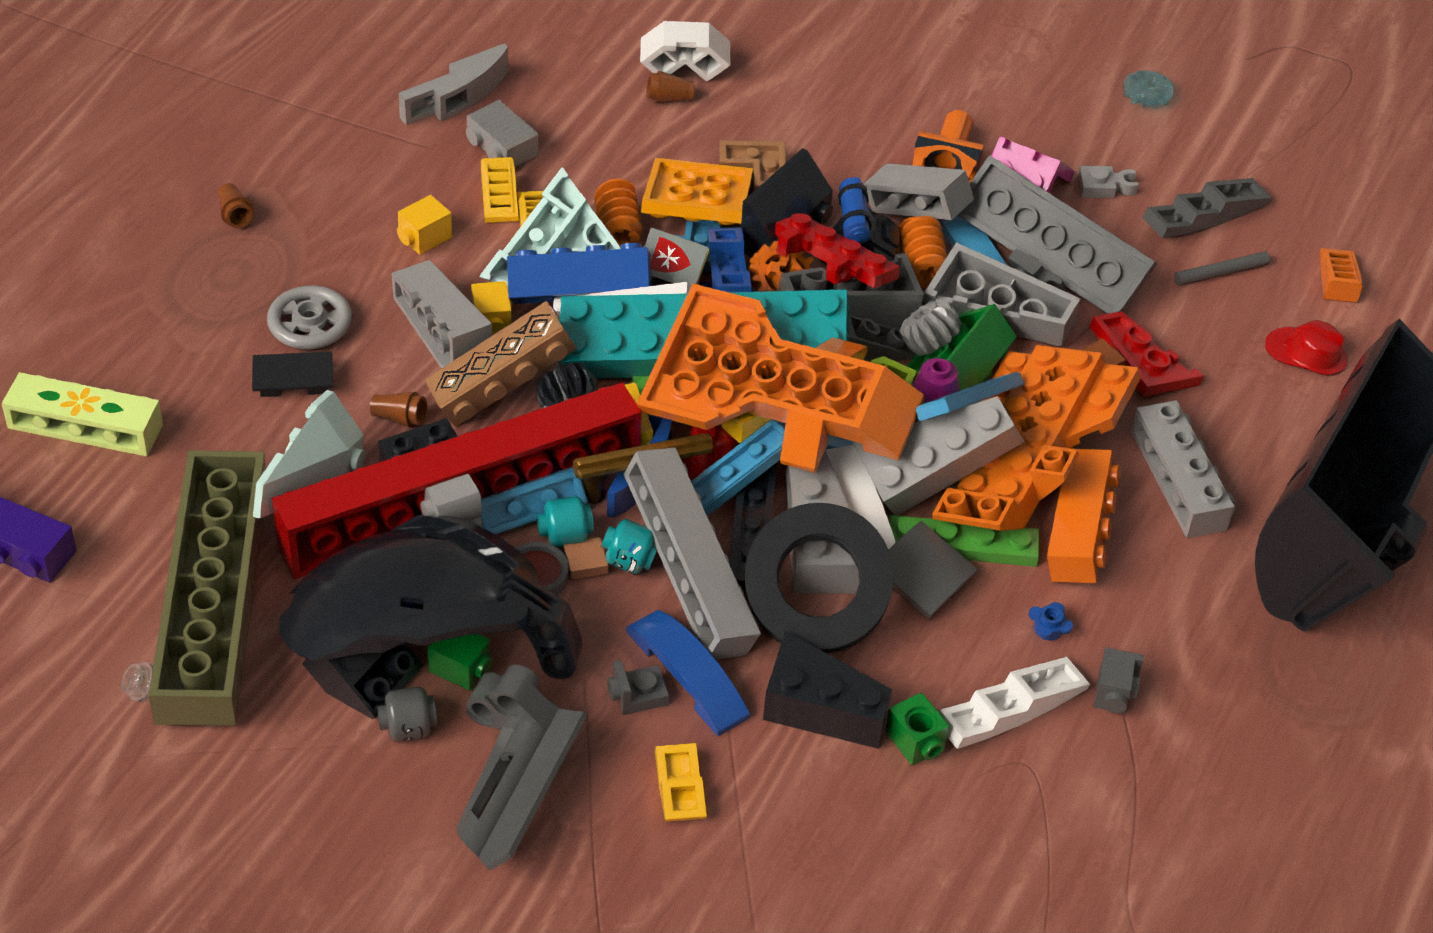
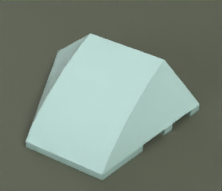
(557, 221)

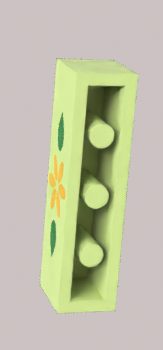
(82, 414)

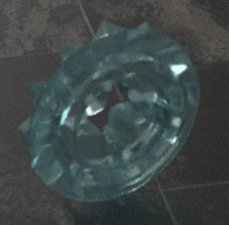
(1148, 80)

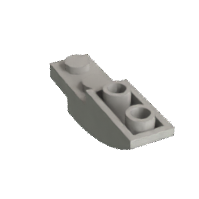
(462, 88)

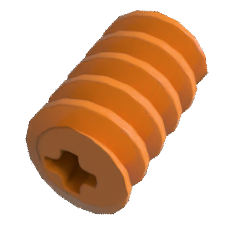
(619, 210)
(924, 246)

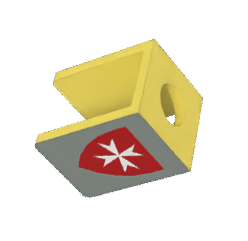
(675, 257)

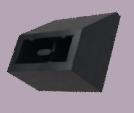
(365, 677)

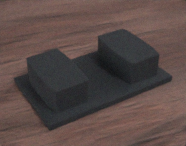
(292, 372)

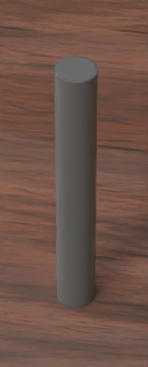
(1221, 268)

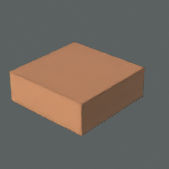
(586, 559)

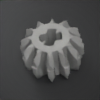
(930, 327)

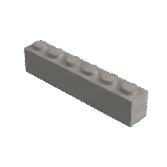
(691, 553)

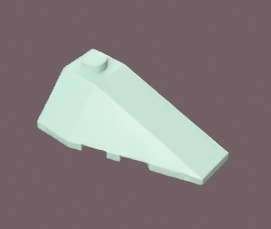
(321, 450)

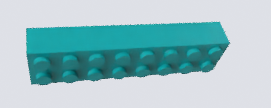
(627, 332)

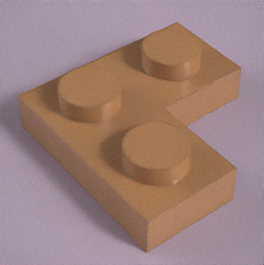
(762, 156)

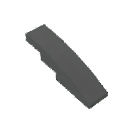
(1211, 207)

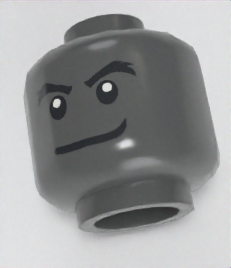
(408, 714)

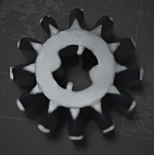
(564, 384)

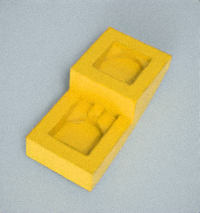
(680, 782)

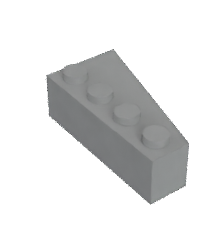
(1027, 304)
(439, 312)
(942, 453)

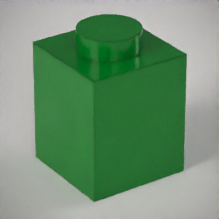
(460, 659)

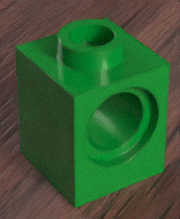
(912, 716)

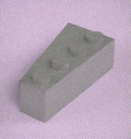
(819, 564)

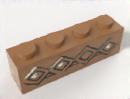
(500, 364)

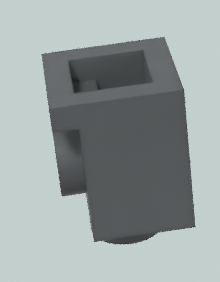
(1117, 680)

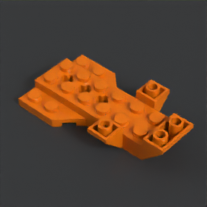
(811, 388)
(1061, 401)

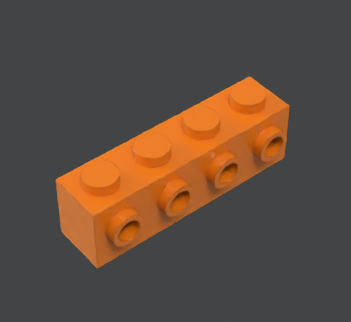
(1082, 518)

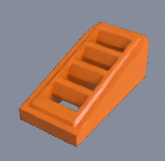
(1340, 275)

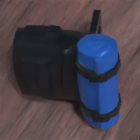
(862, 224)

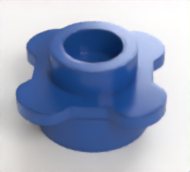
(1052, 628)

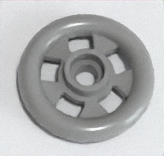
(309, 317)

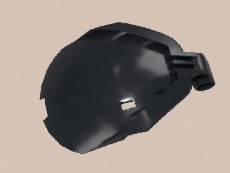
(450, 566)

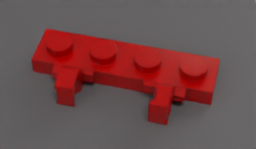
(843, 256)

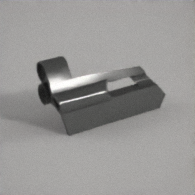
(524, 760)

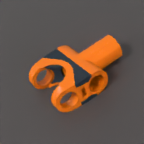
(951, 147)

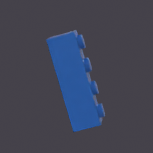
(569, 273)

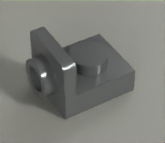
(637, 689)

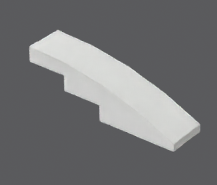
(860, 489)
(1010, 704)

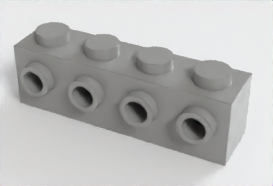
(1182, 469)

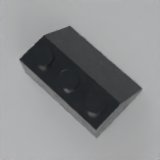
(790, 190)

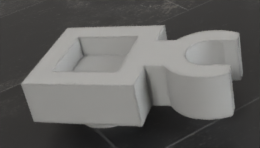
(1103, 183)

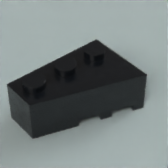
(825, 695)

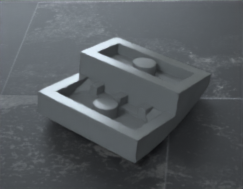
(928, 569)

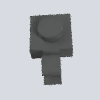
(1027, 265)

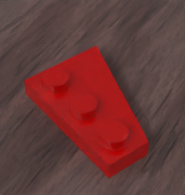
(1158, 369)

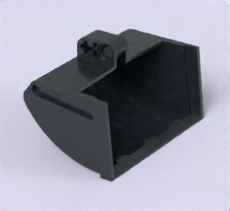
(1348, 502)

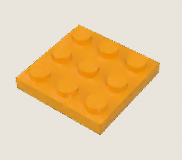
(697, 191)

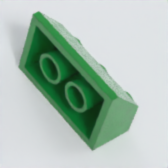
(976, 348)

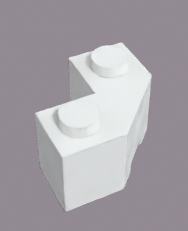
(688, 43)

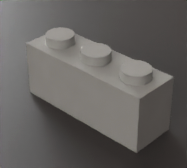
(919, 191)

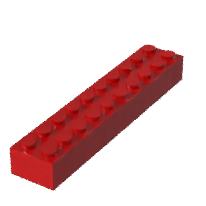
(379, 497)

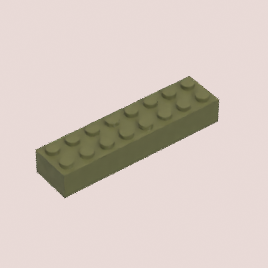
(208, 591)

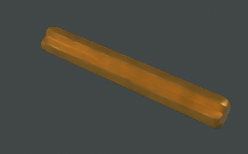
(619, 460)

